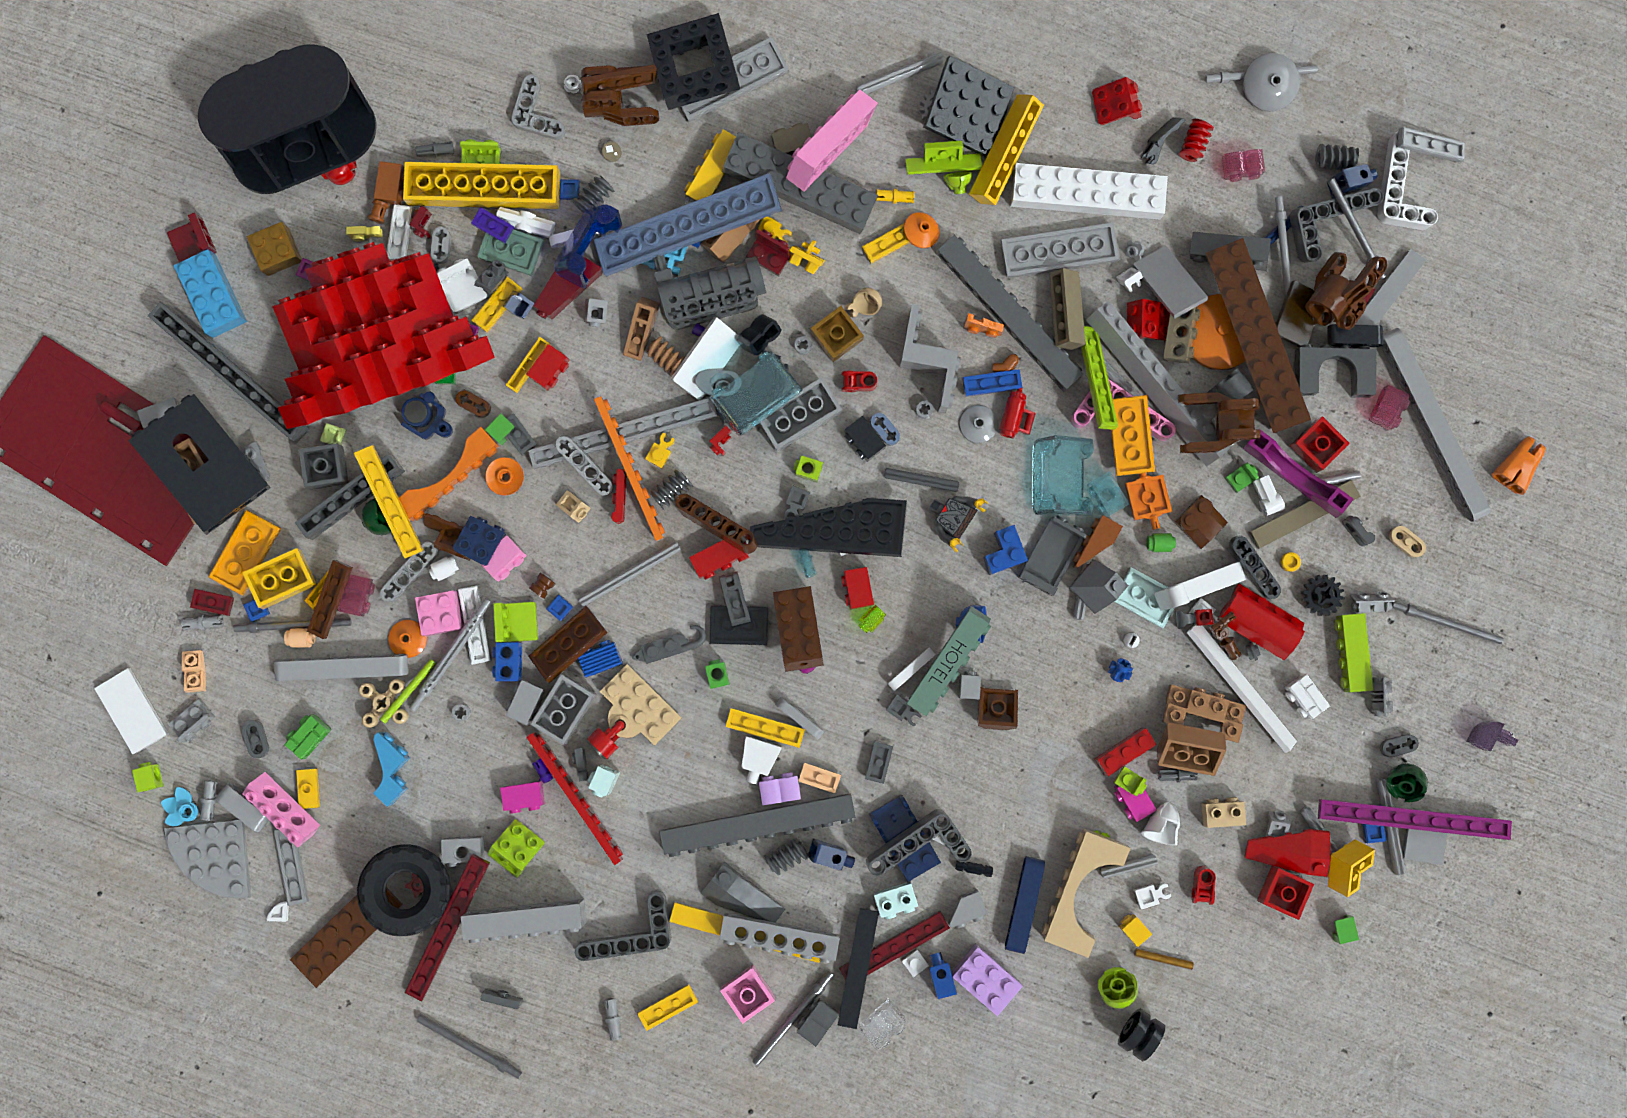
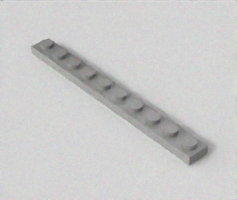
(631, 431)

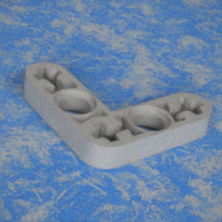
(530, 118)

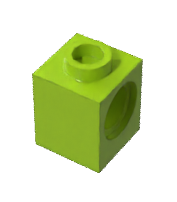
(812, 476)
(147, 777)

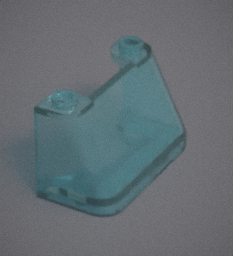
(755, 393)
(1060, 476)

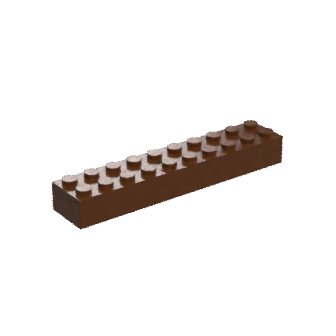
(1258, 335)

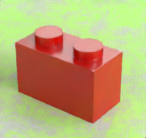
(548, 367)
(858, 588)

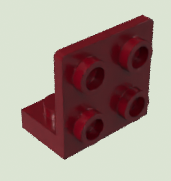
(191, 238)
(771, 253)

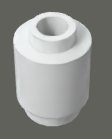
(443, 568)

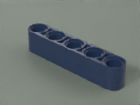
(1024, 905)

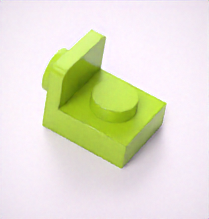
(1130, 781)

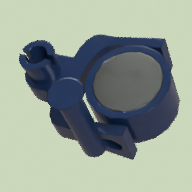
(419, 414)

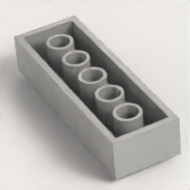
(523, 919)

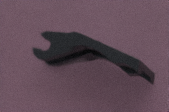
(1155, 142)

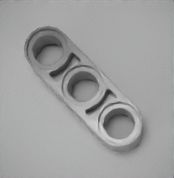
(237, 804)

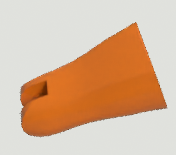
(1520, 466)

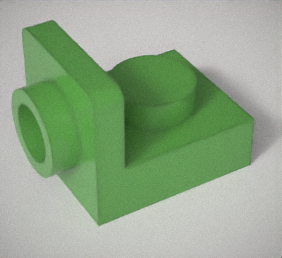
(1242, 477)

